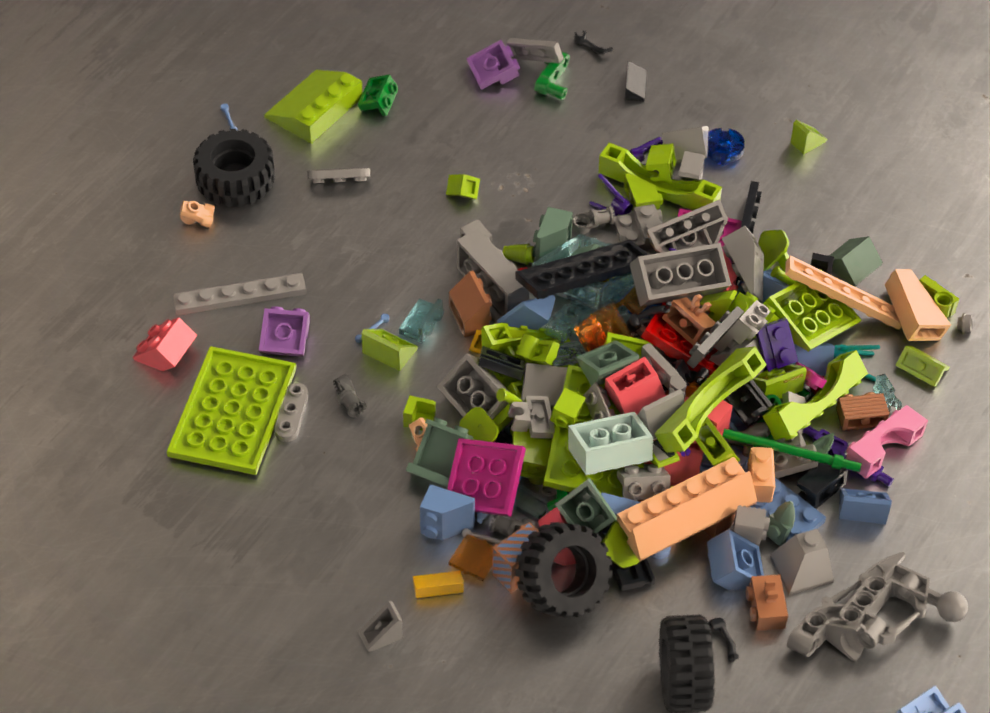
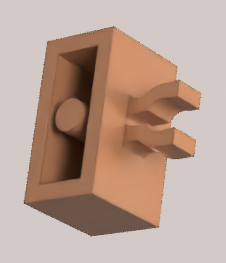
(690, 319)
(767, 602)

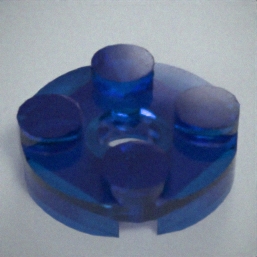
(722, 154)

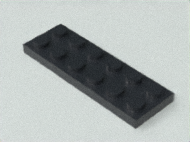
(579, 269)

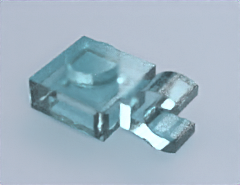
(883, 385)

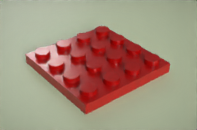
(673, 344)

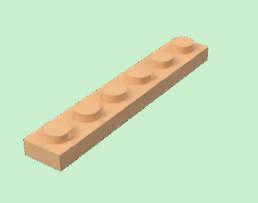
(841, 291)

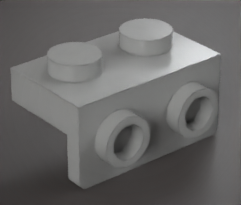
(643, 482)

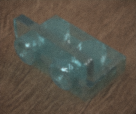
(422, 319)

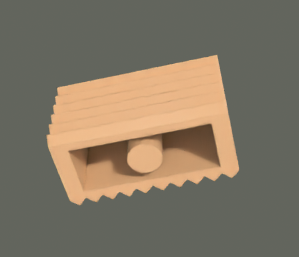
(762, 473)

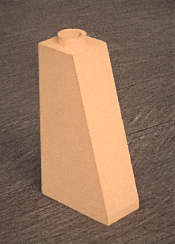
(915, 308)

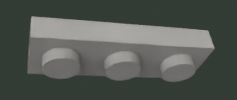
(535, 50)

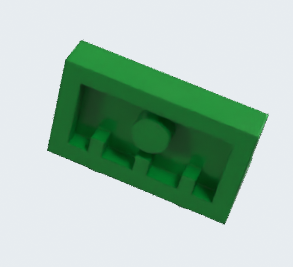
(379, 94)

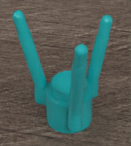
(861, 349)

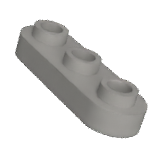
(338, 175)
(293, 418)

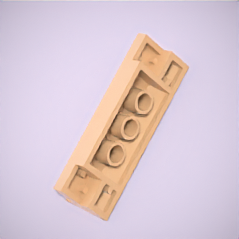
(687, 508)

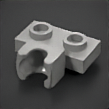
(532, 415)
(788, 464)

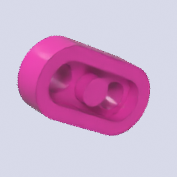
(812, 378)

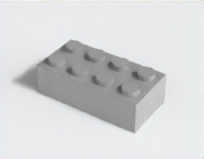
(498, 274)
(680, 274)

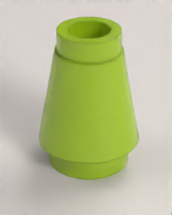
(520, 253)

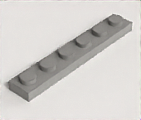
(239, 294)

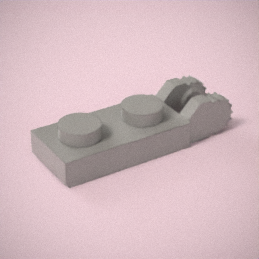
(667, 374)

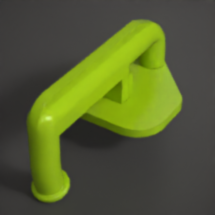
(774, 247)
(480, 423)
(618, 547)

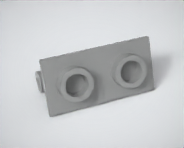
(598, 402)

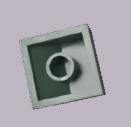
(587, 508)

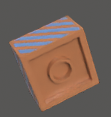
(505, 557)

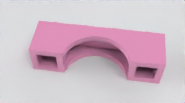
(902, 427)

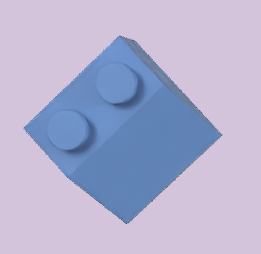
(445, 513)
(733, 560)

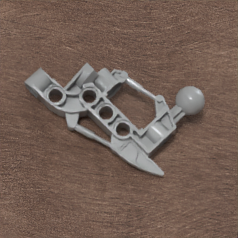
(855, 623)

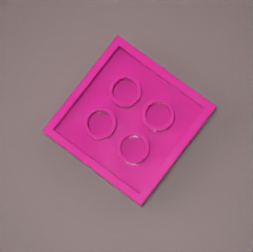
(488, 474)

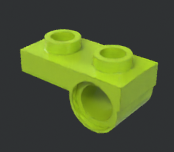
(943, 298)
(537, 351)

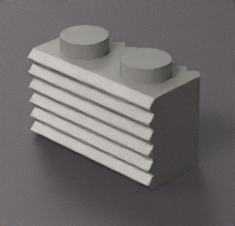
(751, 524)

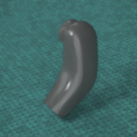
(759, 429)

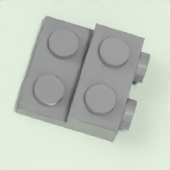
(634, 225)
(746, 326)

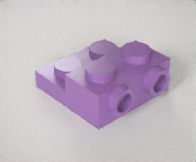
(494, 64)
(284, 331)

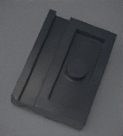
(501, 363)
(634, 576)

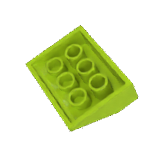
(316, 103)
(812, 315)

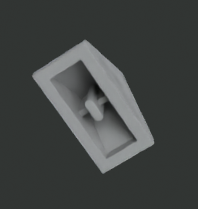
(692, 165)
(382, 628)

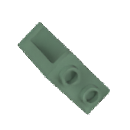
(437, 451)

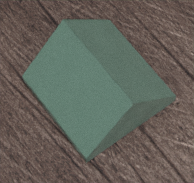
(856, 260)
(605, 361)

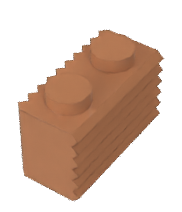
(861, 410)

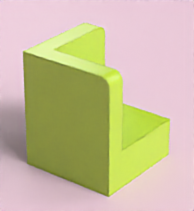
(463, 186)
(418, 408)

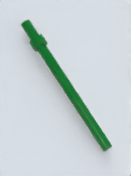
(835, 461)

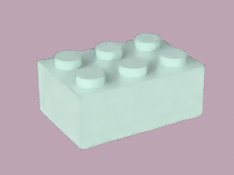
(610, 443)

